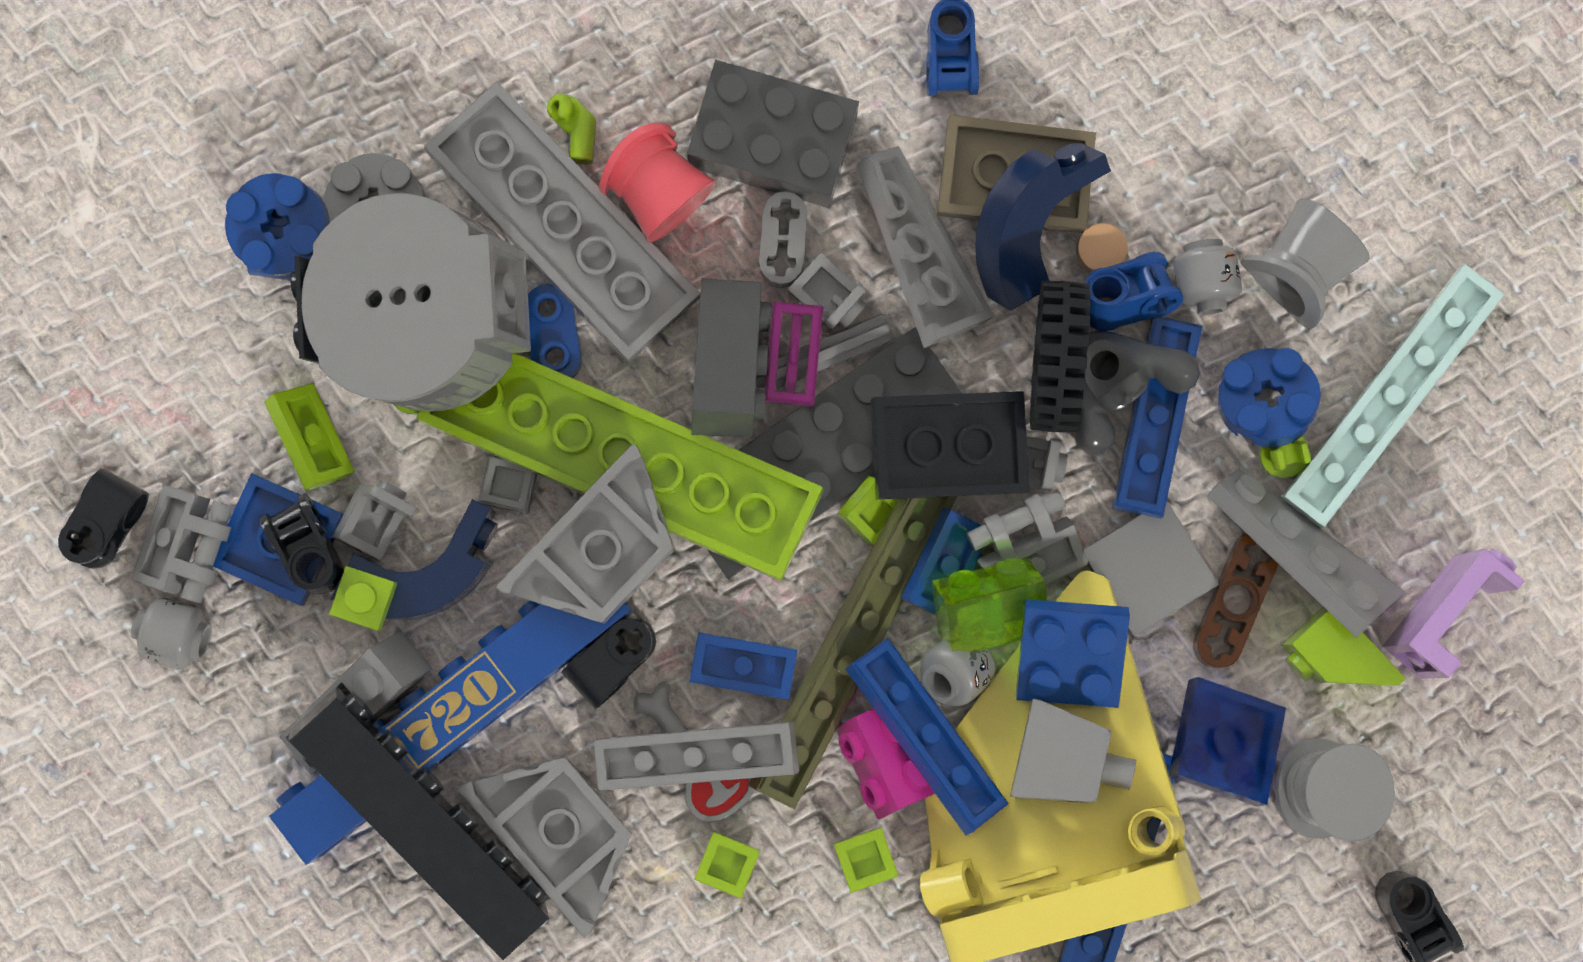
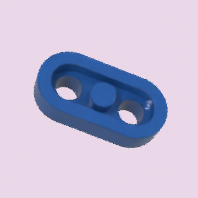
(555, 331)

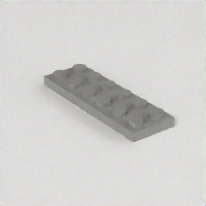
(562, 222)

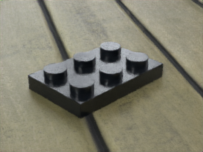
(949, 445)

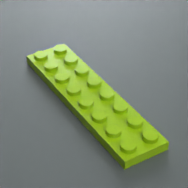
(702, 485)

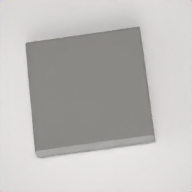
(1151, 568)

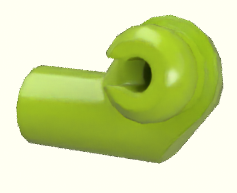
(577, 123)

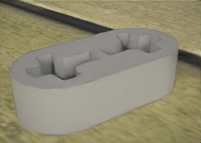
(770, 239)

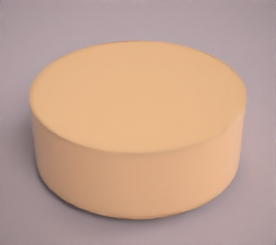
(1101, 247)

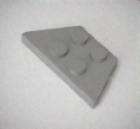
(598, 546)
(556, 832)

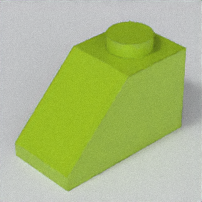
(1332, 654)

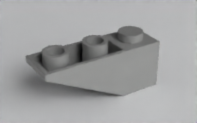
(378, 678)

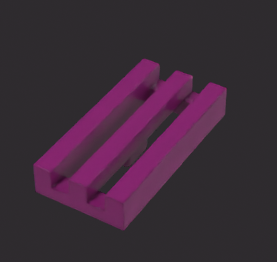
(789, 397)

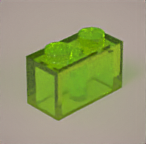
(986, 604)

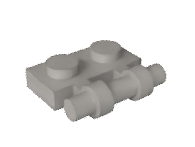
(171, 541)
(1051, 548)

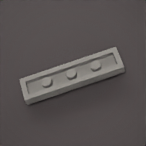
(696, 756)

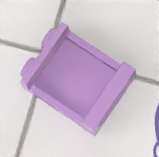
(1418, 634)

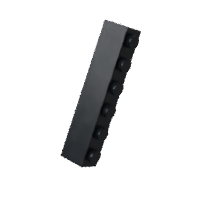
(420, 822)

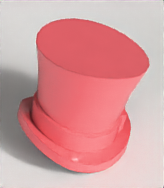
(655, 180)

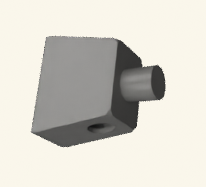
(1066, 758)

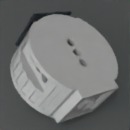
(411, 303)

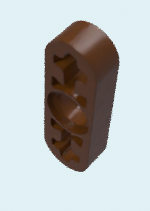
(1208, 628)

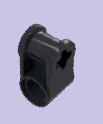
(105, 515)
(297, 538)
(604, 665)
(1422, 927)

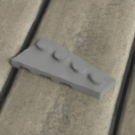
(924, 257)
(1318, 562)

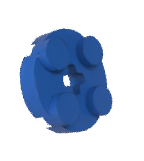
(250, 210)
(1253, 419)

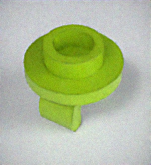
(1285, 460)

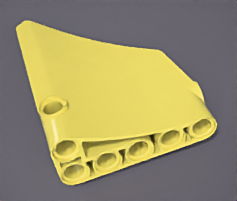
(1057, 866)

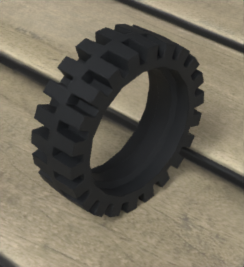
(1060, 356)

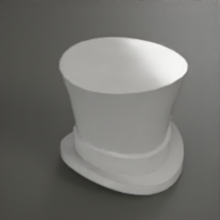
(1307, 261)
(1333, 790)

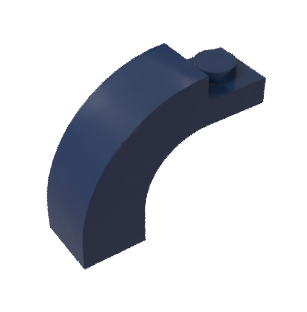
(1016, 213)
(446, 579)

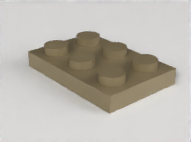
(983, 149)

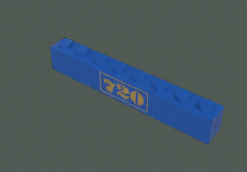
(449, 714)

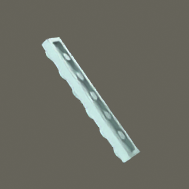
(1392, 396)

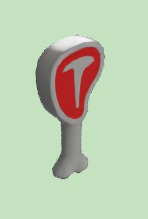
(705, 800)

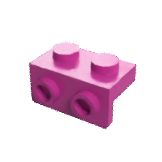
(883, 767)

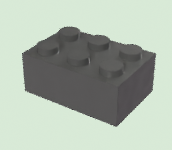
(772, 133)

